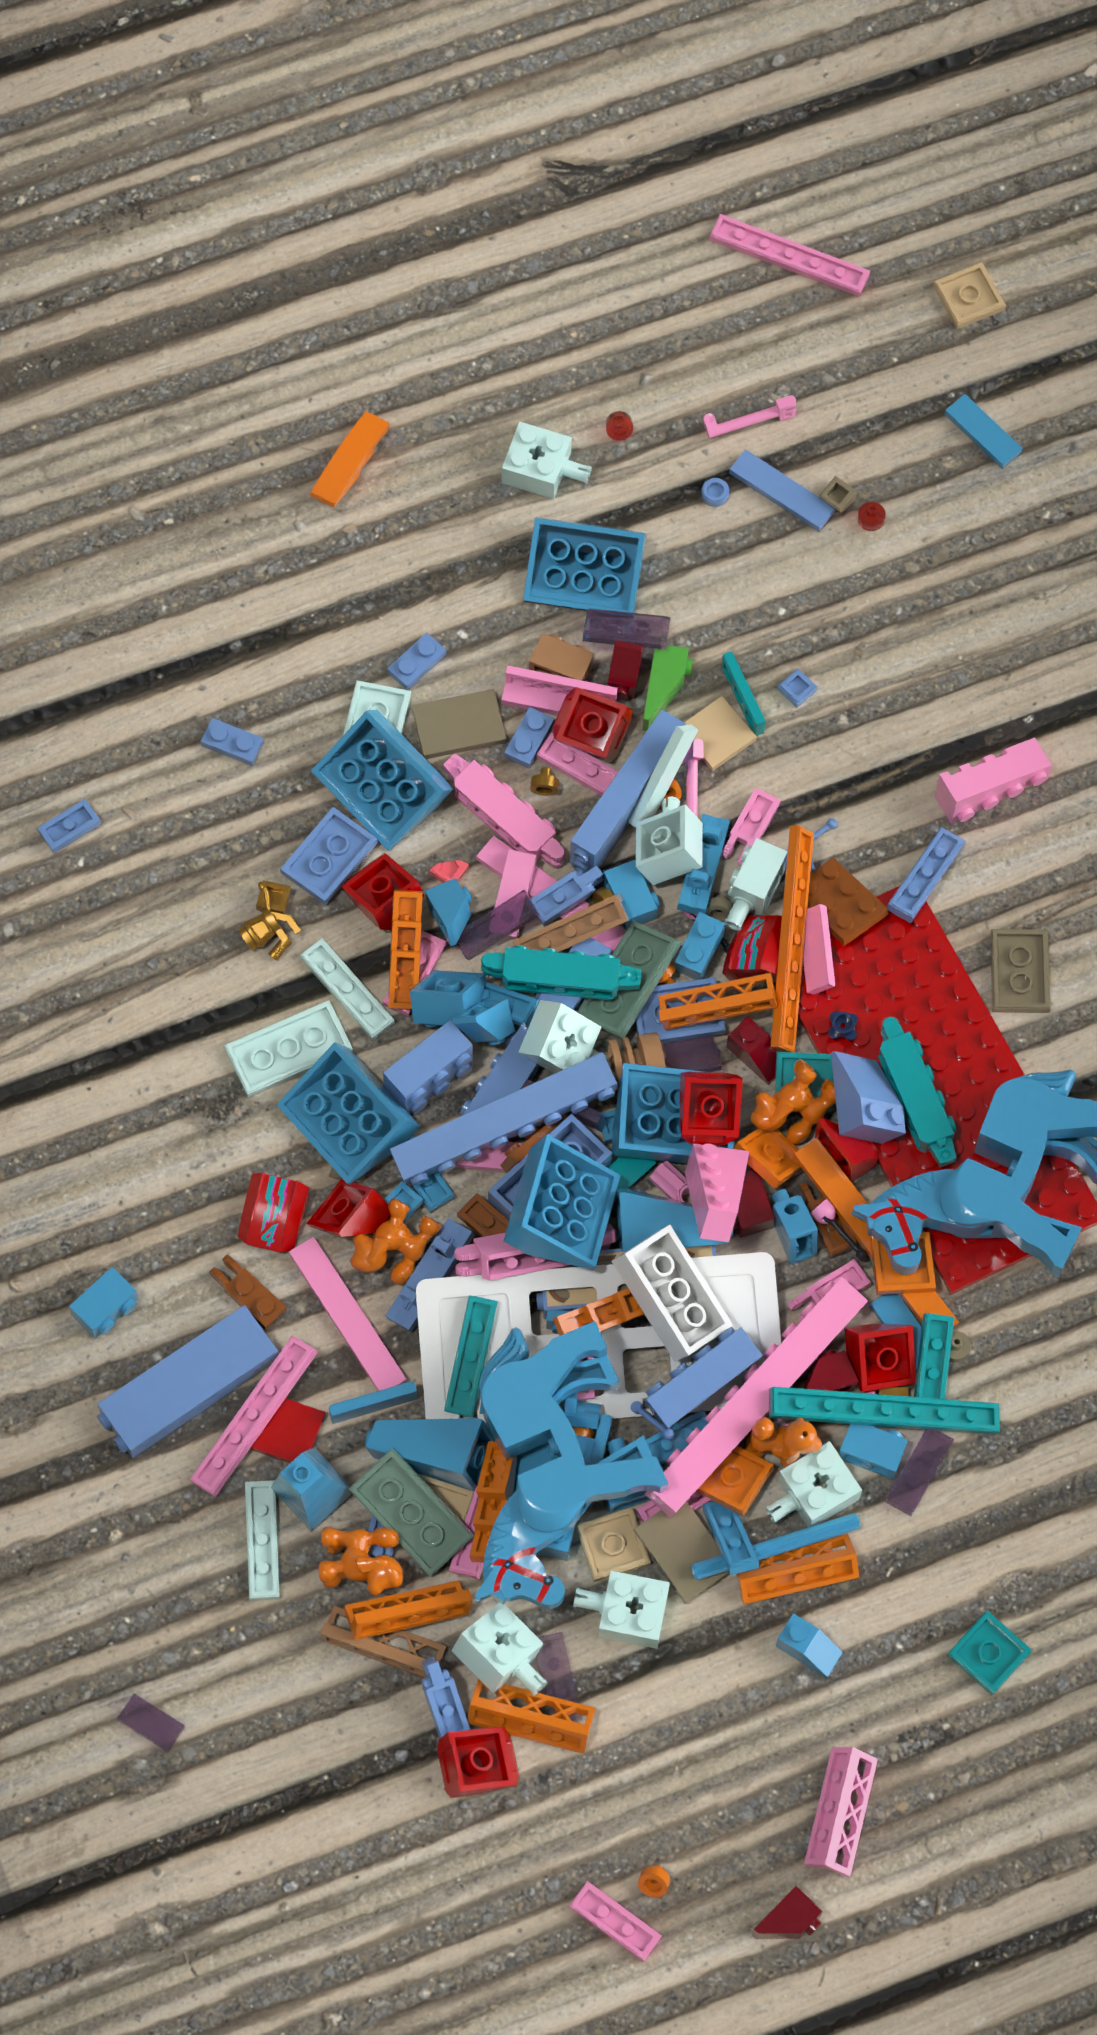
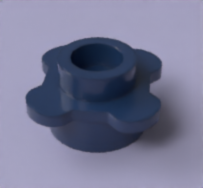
(846, 1018)

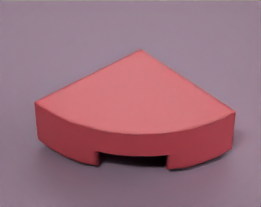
(449, 870)

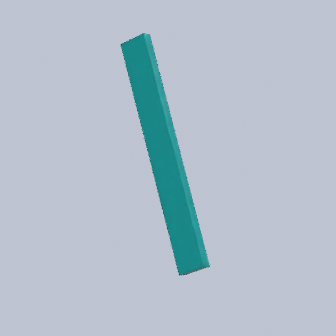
(884, 1410)

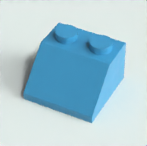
(445, 995)

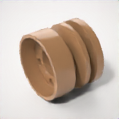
(648, 1053)

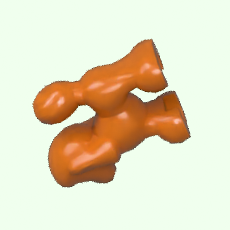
(794, 1097)
(371, 1253)
(784, 1442)
(355, 1564)

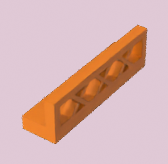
(719, 1006)
(800, 1572)
(408, 1614)
(528, 1720)

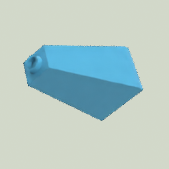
(644, 1214)
(435, 1447)
(311, 1488)

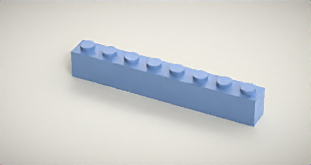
(511, 1068)
(504, 1119)

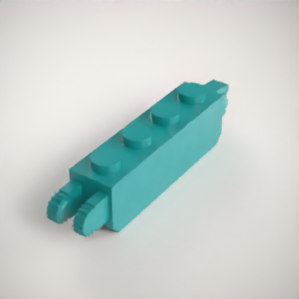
(560, 973)
(913, 1085)

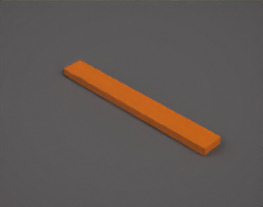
(792, 939)
(843, 1195)

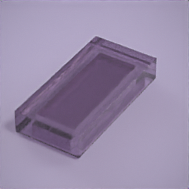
(151, 1722)

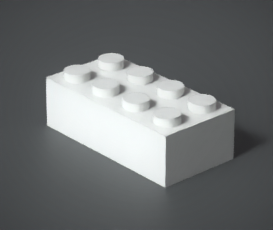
(672, 1293)

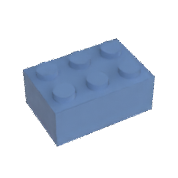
(429, 1068)

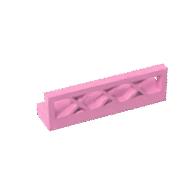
(545, 691)
(836, 1807)

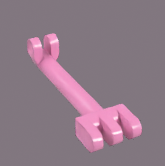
(784, 409)
(691, 760)

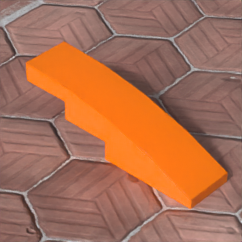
(349, 459)
(404, 947)
(605, 1312)
(493, 1491)

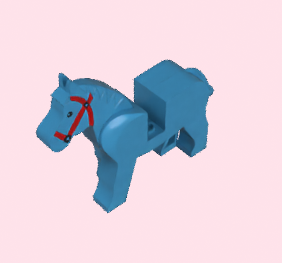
(1023, 1123)
(524, 1412)

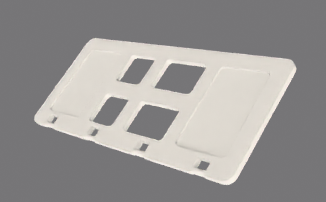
(739, 1282)

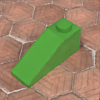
(666, 680)

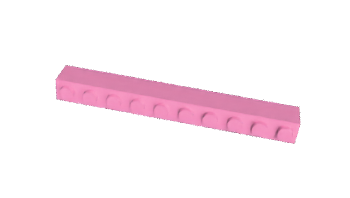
(751, 1401)

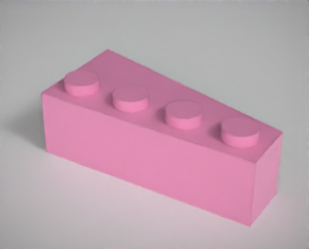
(991, 780)
(715, 1188)

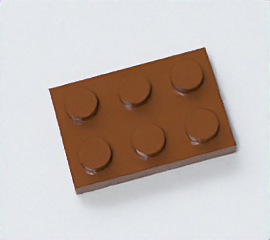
(848, 902)

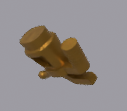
(263, 927)

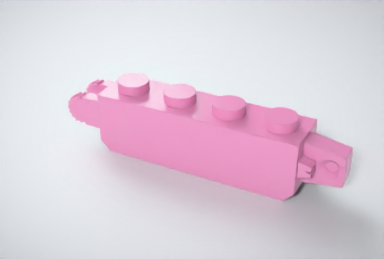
(503, 811)
(499, 1260)

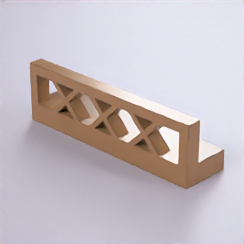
(577, 926)
(380, 1650)

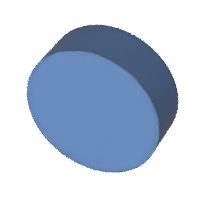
(715, 492)

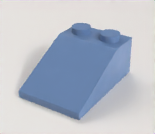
(865, 1100)

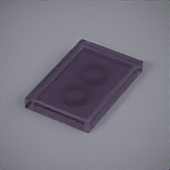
(633, 628)

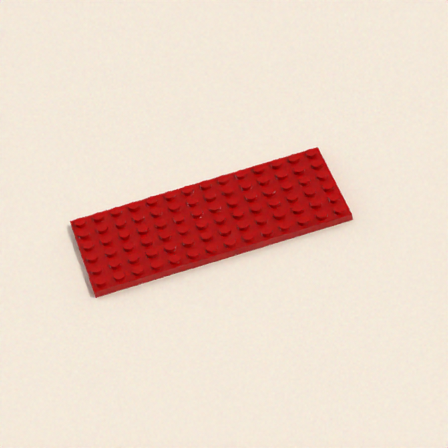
(920, 981)

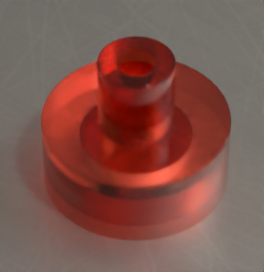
(619, 425)
(871, 516)

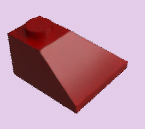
(851, 1154)
(350, 1211)
(881, 1355)

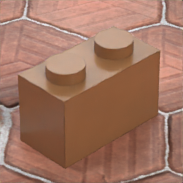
(561, 658)

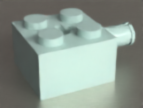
(540, 460)
(669, 842)
(755, 881)
(559, 1037)
(814, 1502)
(615, 1606)
(500, 1649)

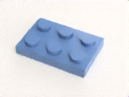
(329, 855)
(649, 1019)

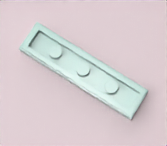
(663, 773)
(347, 989)
(262, 1541)

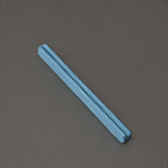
(783, 1544)

